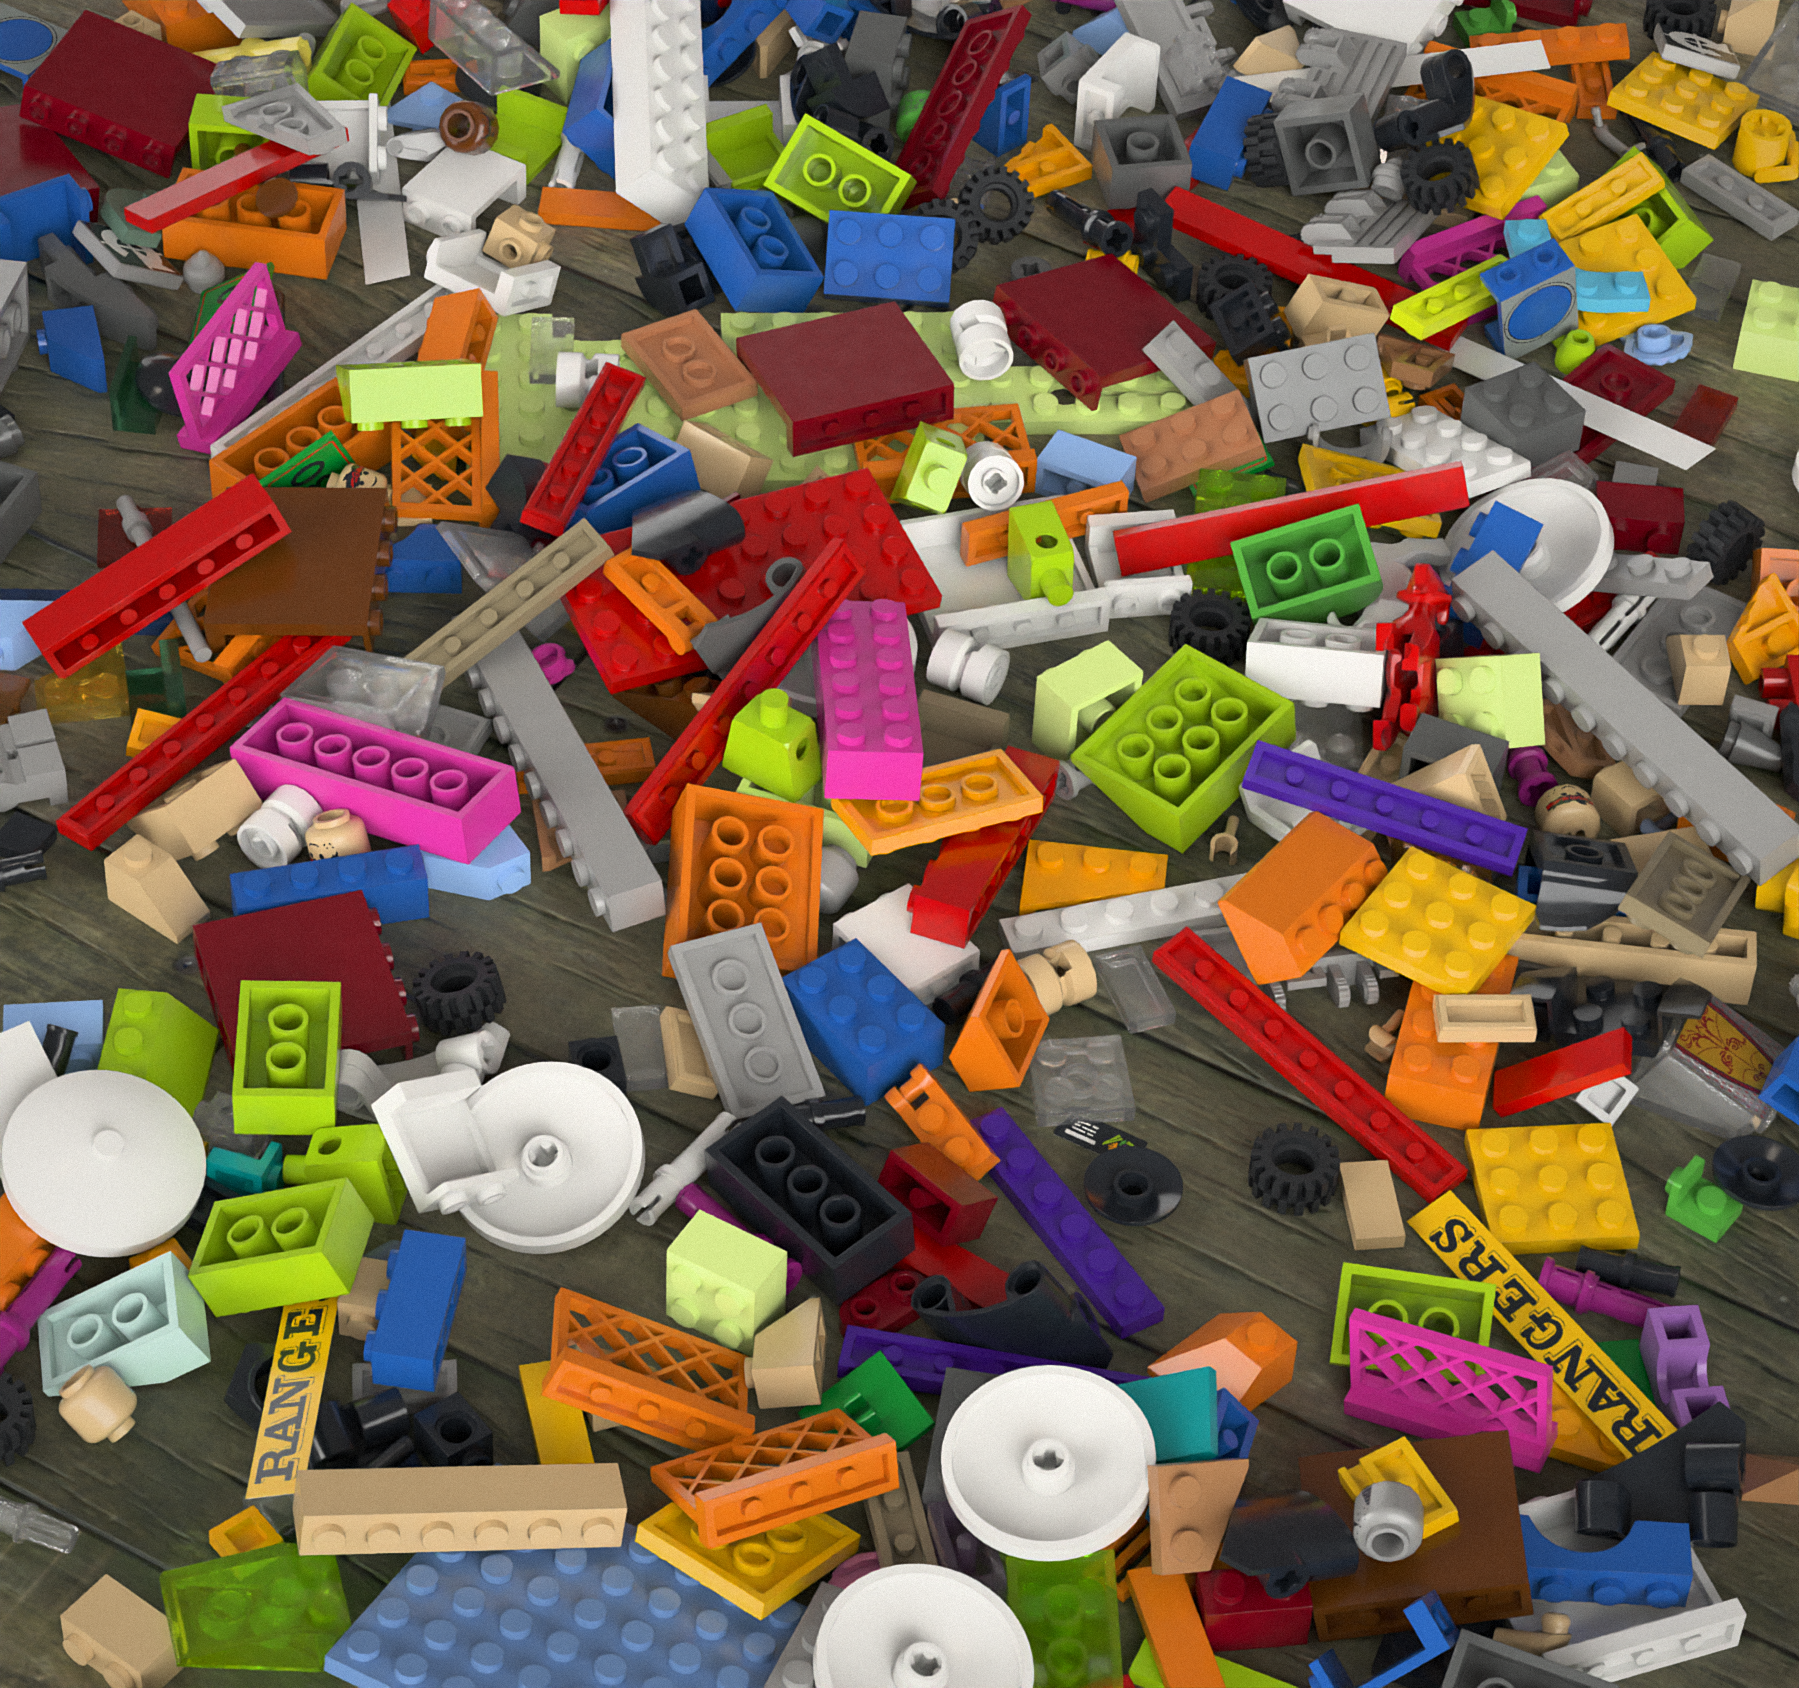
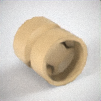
(1060, 975)

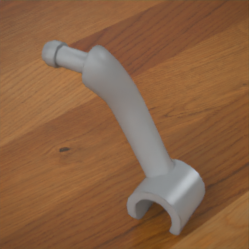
(1602, 133)

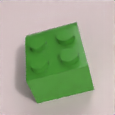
(1309, 568)

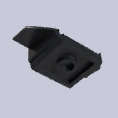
(1579, 879)
(1599, 1004)

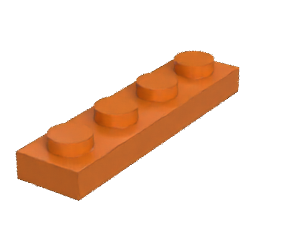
(1569, 43)
(988, 536)

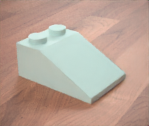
(138, 1323)

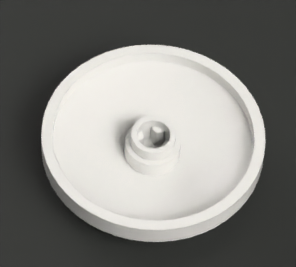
(1572, 543)
(573, 1152)
(102, 1163)
(1048, 1463)
(921, 1632)

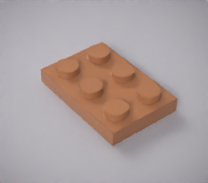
(689, 364)
(1204, 436)

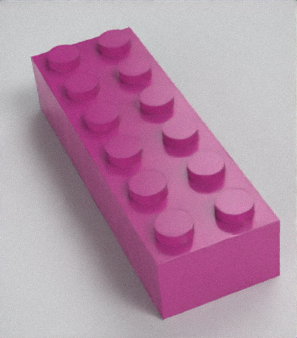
(867, 703)
(390, 779)

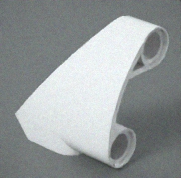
(365, 1082)

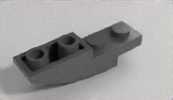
(114, 303)

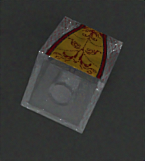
(1710, 1074)

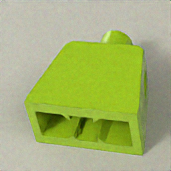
(930, 470)
(1041, 567)
(774, 746)
(361, 1156)

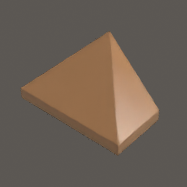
(1771, 1479)

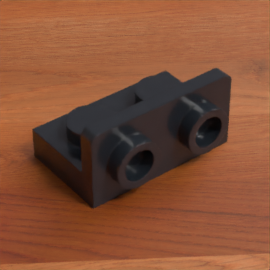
(1249, 322)

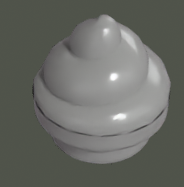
(1387, 179)
(203, 271)

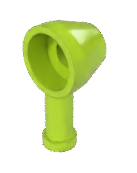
(1573, 350)

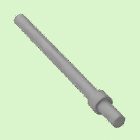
(139, 531)

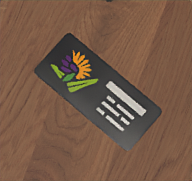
(1097, 1136)

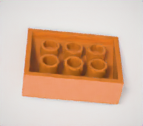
(744, 865)

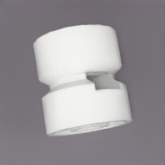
(981, 340)
(577, 375)
(991, 476)
(973, 668)
(278, 829)

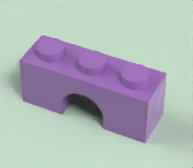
(1675, 1361)

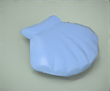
(1657, 344)

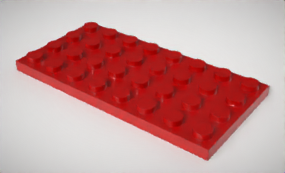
(732, 582)

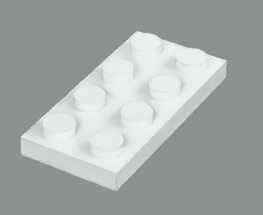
(1433, 439)

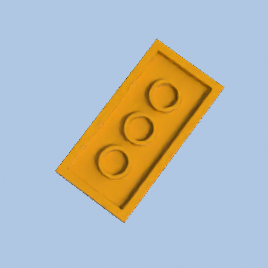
(952, 801)

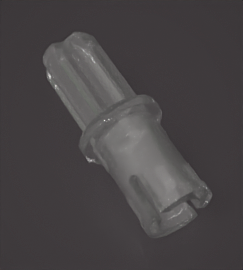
(26, 1523)

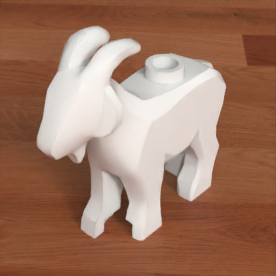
(1395, 568)

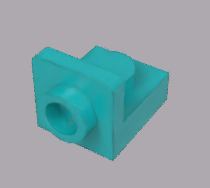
(247, 1174)

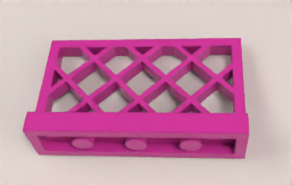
(1464, 242)
(248, 370)
(1445, 1410)

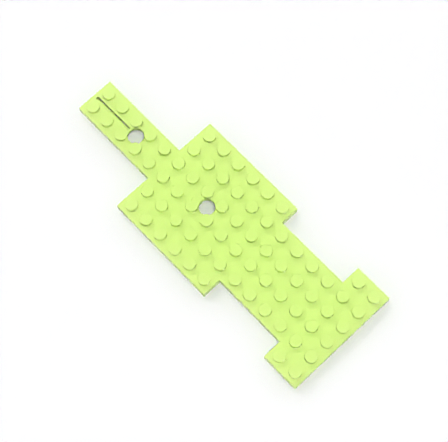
(535, 427)

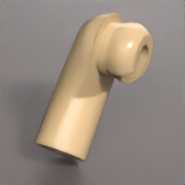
(1551, 1637)

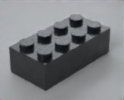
(810, 1199)

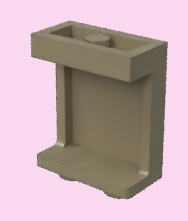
(958, 728)

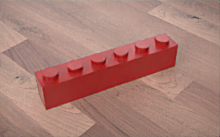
(156, 576)
(977, 863)

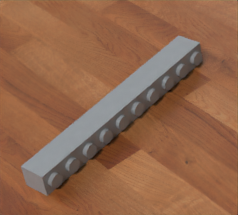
(1629, 720)
(569, 784)

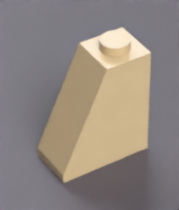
(1459, 780)

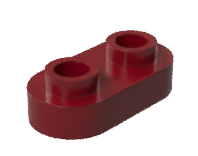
(885, 1301)

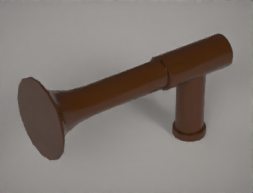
(275, 196)

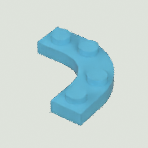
(1595, 290)

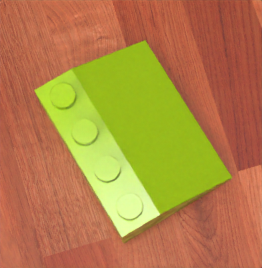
(1184, 745)

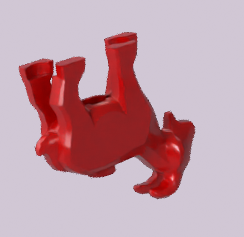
(1411, 656)

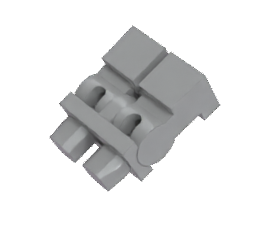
(30, 761)

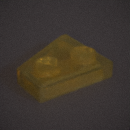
(89, 693)

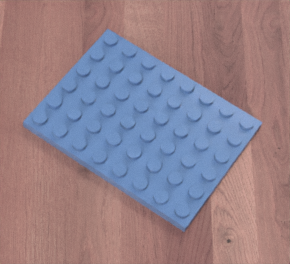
(557, 1624)

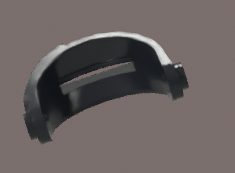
(241, 1393)

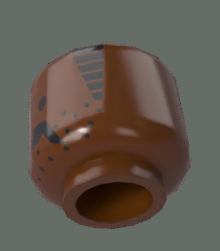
(469, 127)

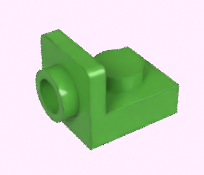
(1478, 21)
(1699, 1202)

